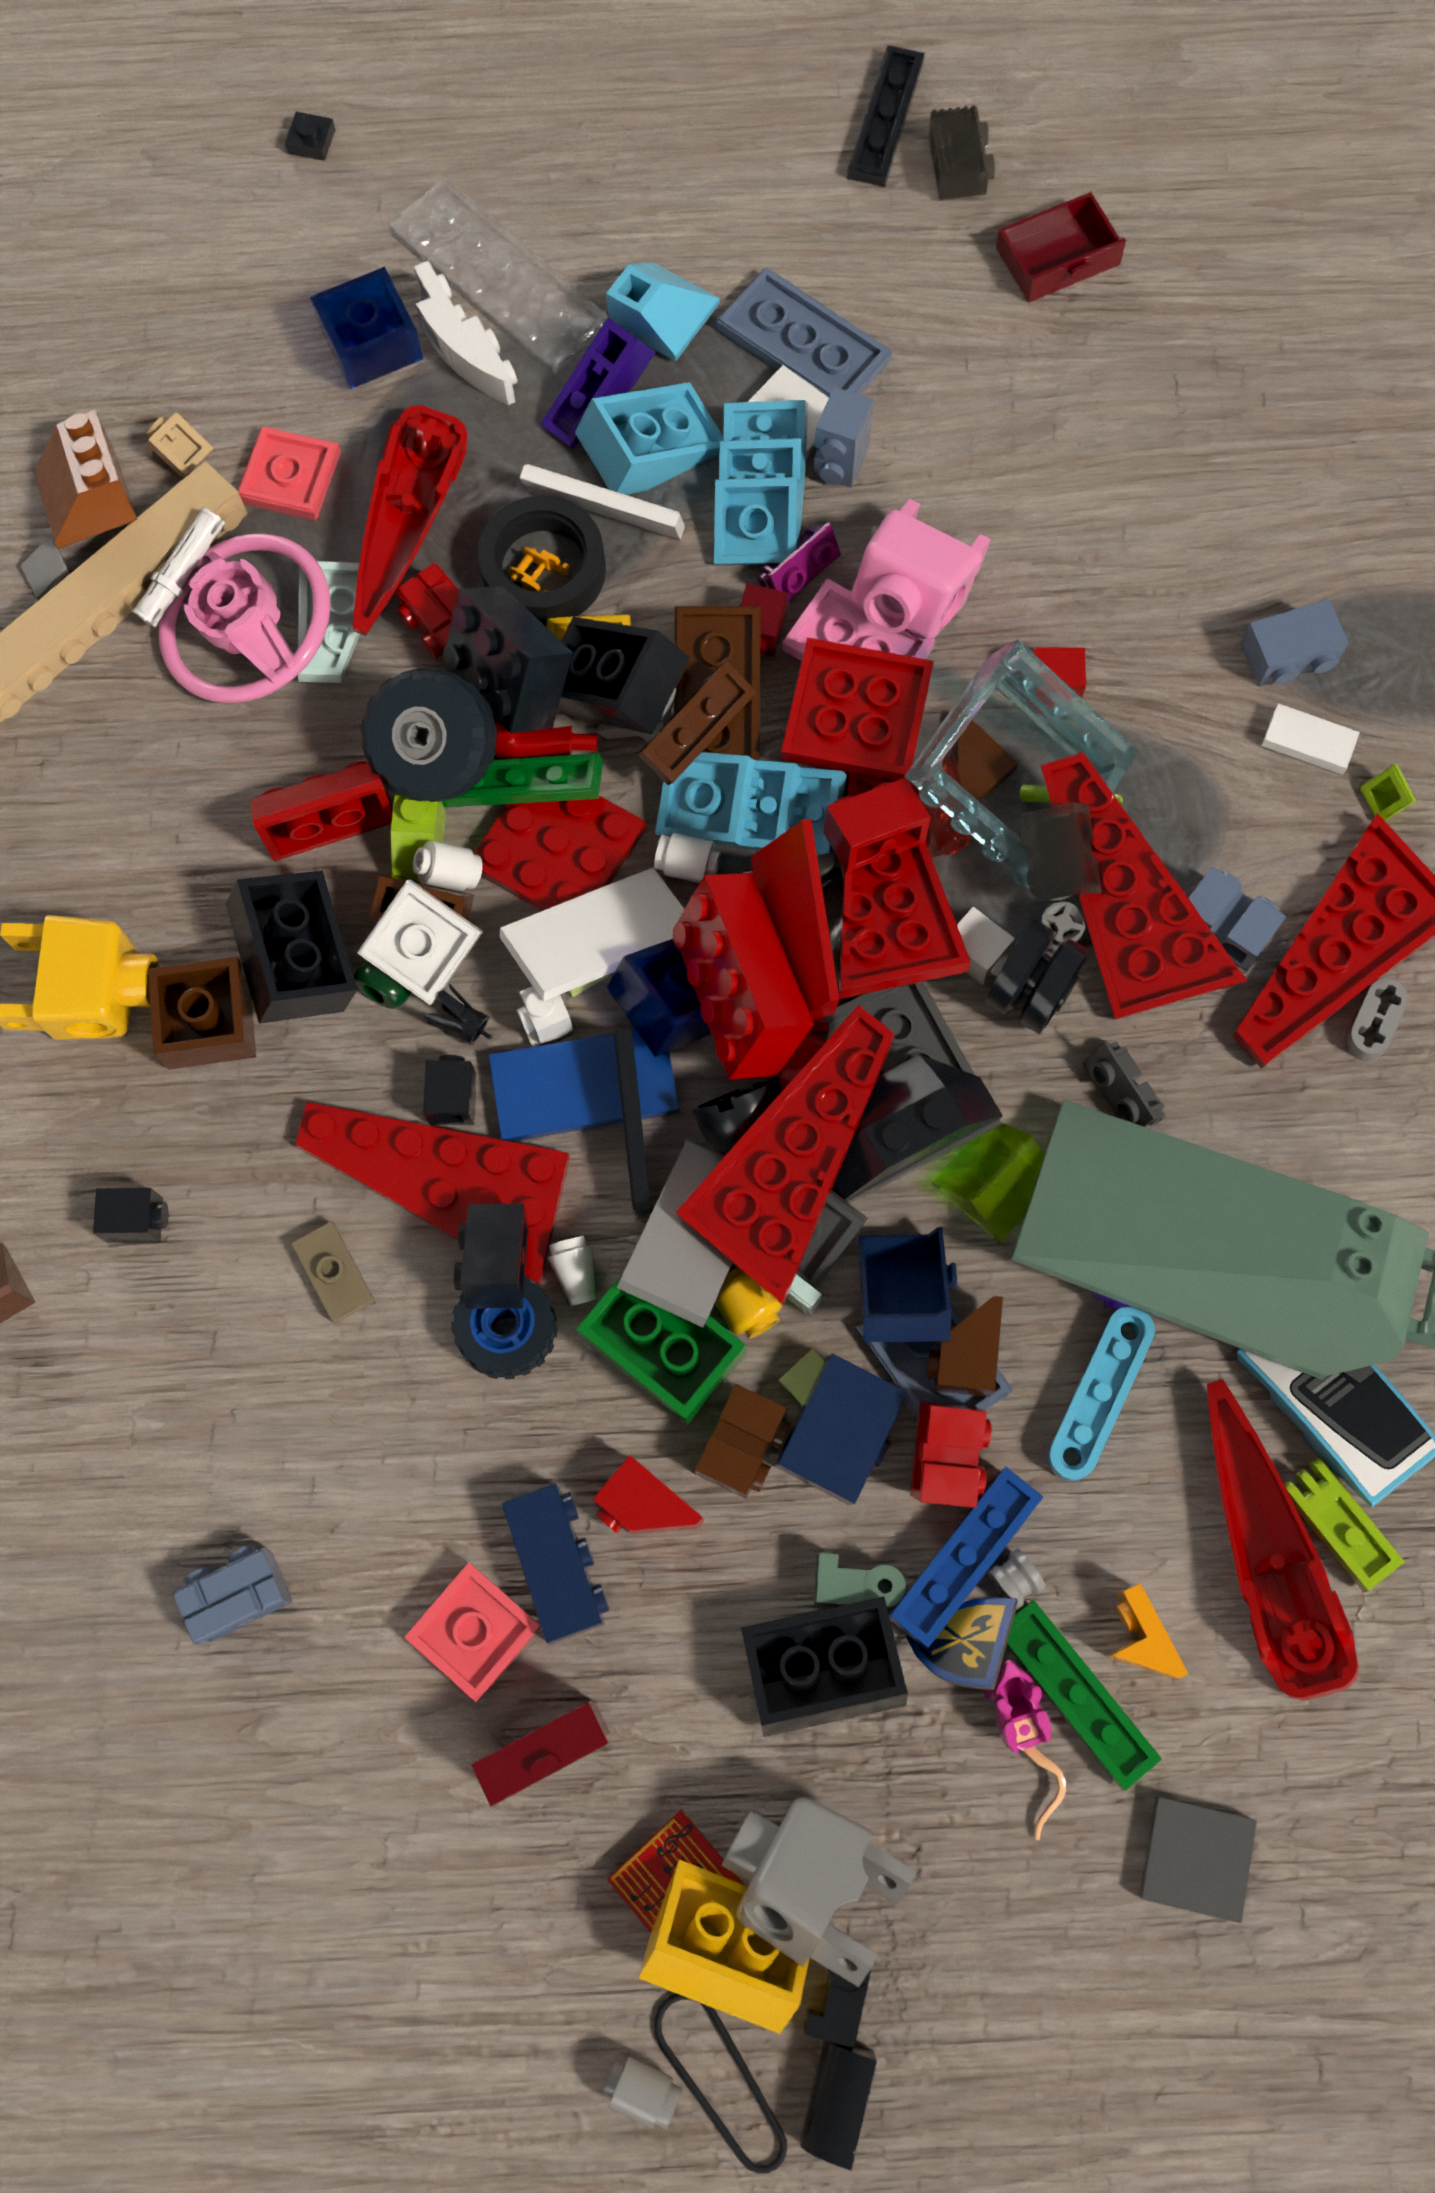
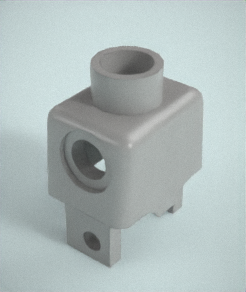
(804, 1876)

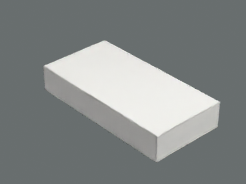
(1310, 739)

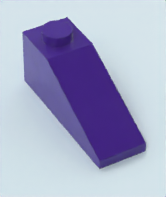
(606, 369)

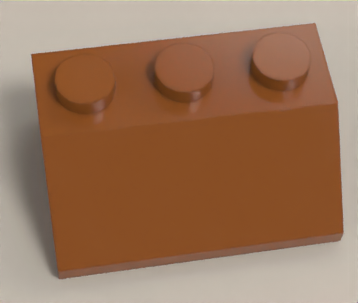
(82, 481)

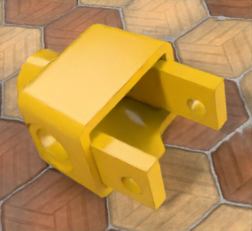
(83, 979)

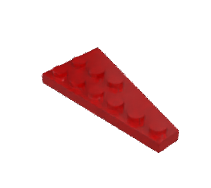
(1142, 924)
(1357, 933)
(440, 1170)
(778, 1176)

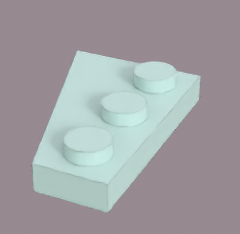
(339, 640)

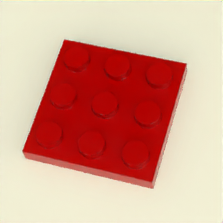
(857, 709)
(558, 848)

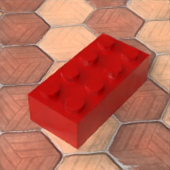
(741, 976)

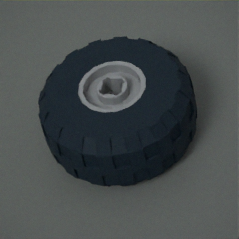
(452, 728)

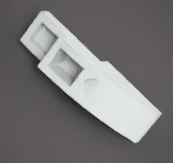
(461, 340)

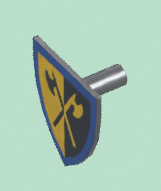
(971, 1643)

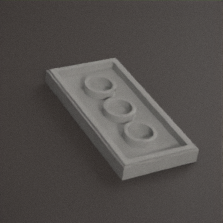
(671, 1260)

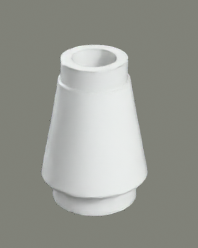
(574, 1269)

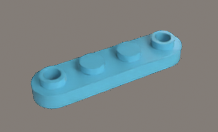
(1101, 1393)

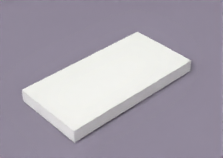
(592, 932)

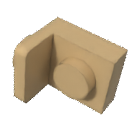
(177, 444)

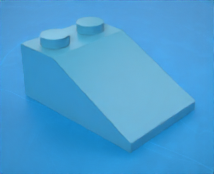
(648, 436)

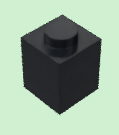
(450, 1091)
(129, 1215)

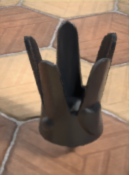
(470, 1021)

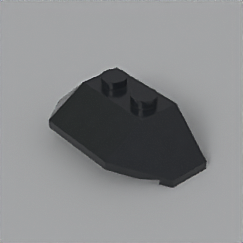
(911, 1117)

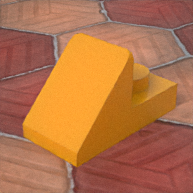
(1153, 1648)

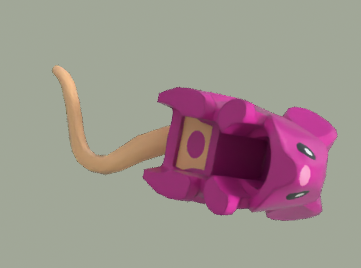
(1024, 1725)

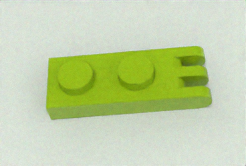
(1343, 1526)

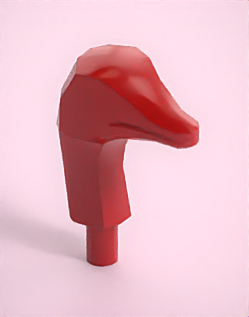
(542, 742)

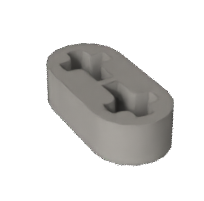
(1386, 1022)

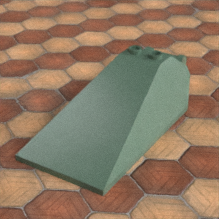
(1225, 1246)

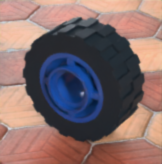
(508, 1353)

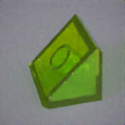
(993, 1179)

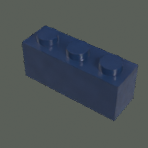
(555, 1563)

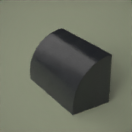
(838, 2103)

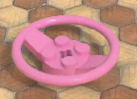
(240, 614)

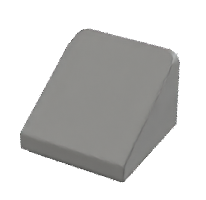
(45, 568)

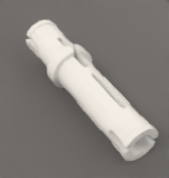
(183, 560)

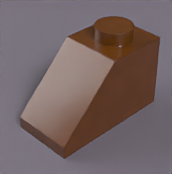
(971, 1356)

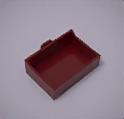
(1060, 247)
(541, 1753)

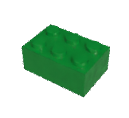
(661, 1351)

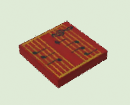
(647, 1873)

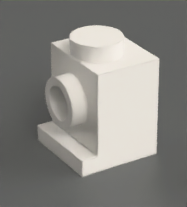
(544, 1020)

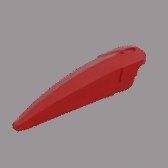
(408, 490)
(1280, 1575)

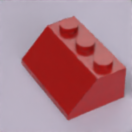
(321, 810)

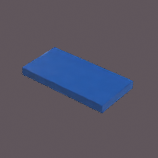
(575, 1086)

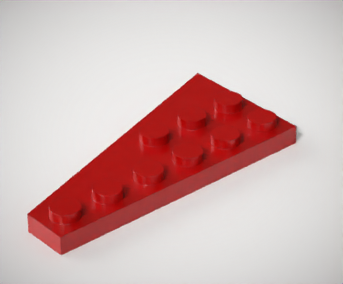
(896, 920)

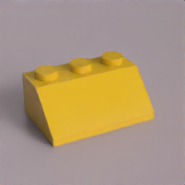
(716, 1960)

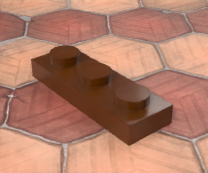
(697, 723)

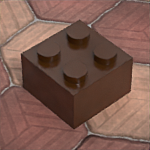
(201, 1013)

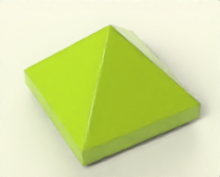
(1388, 793)

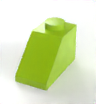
(411, 828)

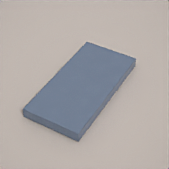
(802, 334)

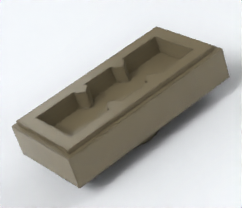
(333, 1272)

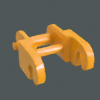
(544, 561)

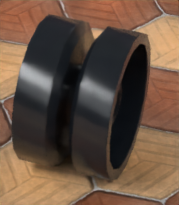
(1042, 979)

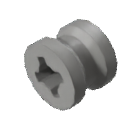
(1065, 918)
(1016, 1577)

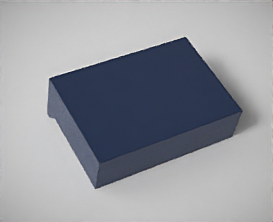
(905, 1287)
(841, 1429)

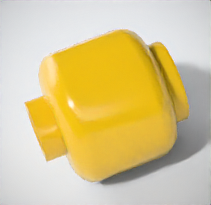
(746, 1305)

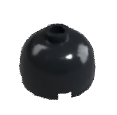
(732, 1114)

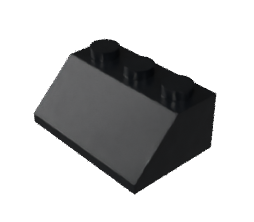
(824, 1666)

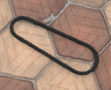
(759, 2169)

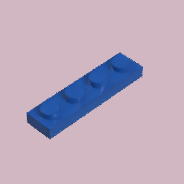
(965, 1557)

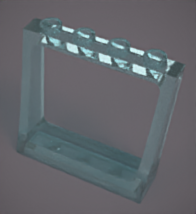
(1047, 704)

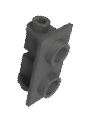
(1114, 1074)

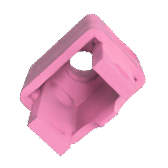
(915, 574)

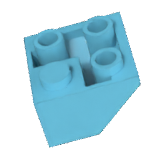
(659, 307)

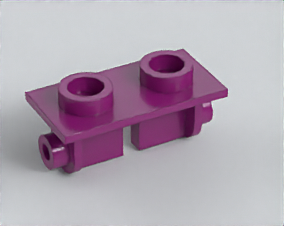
(815, 553)

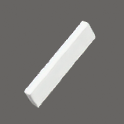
(603, 501)

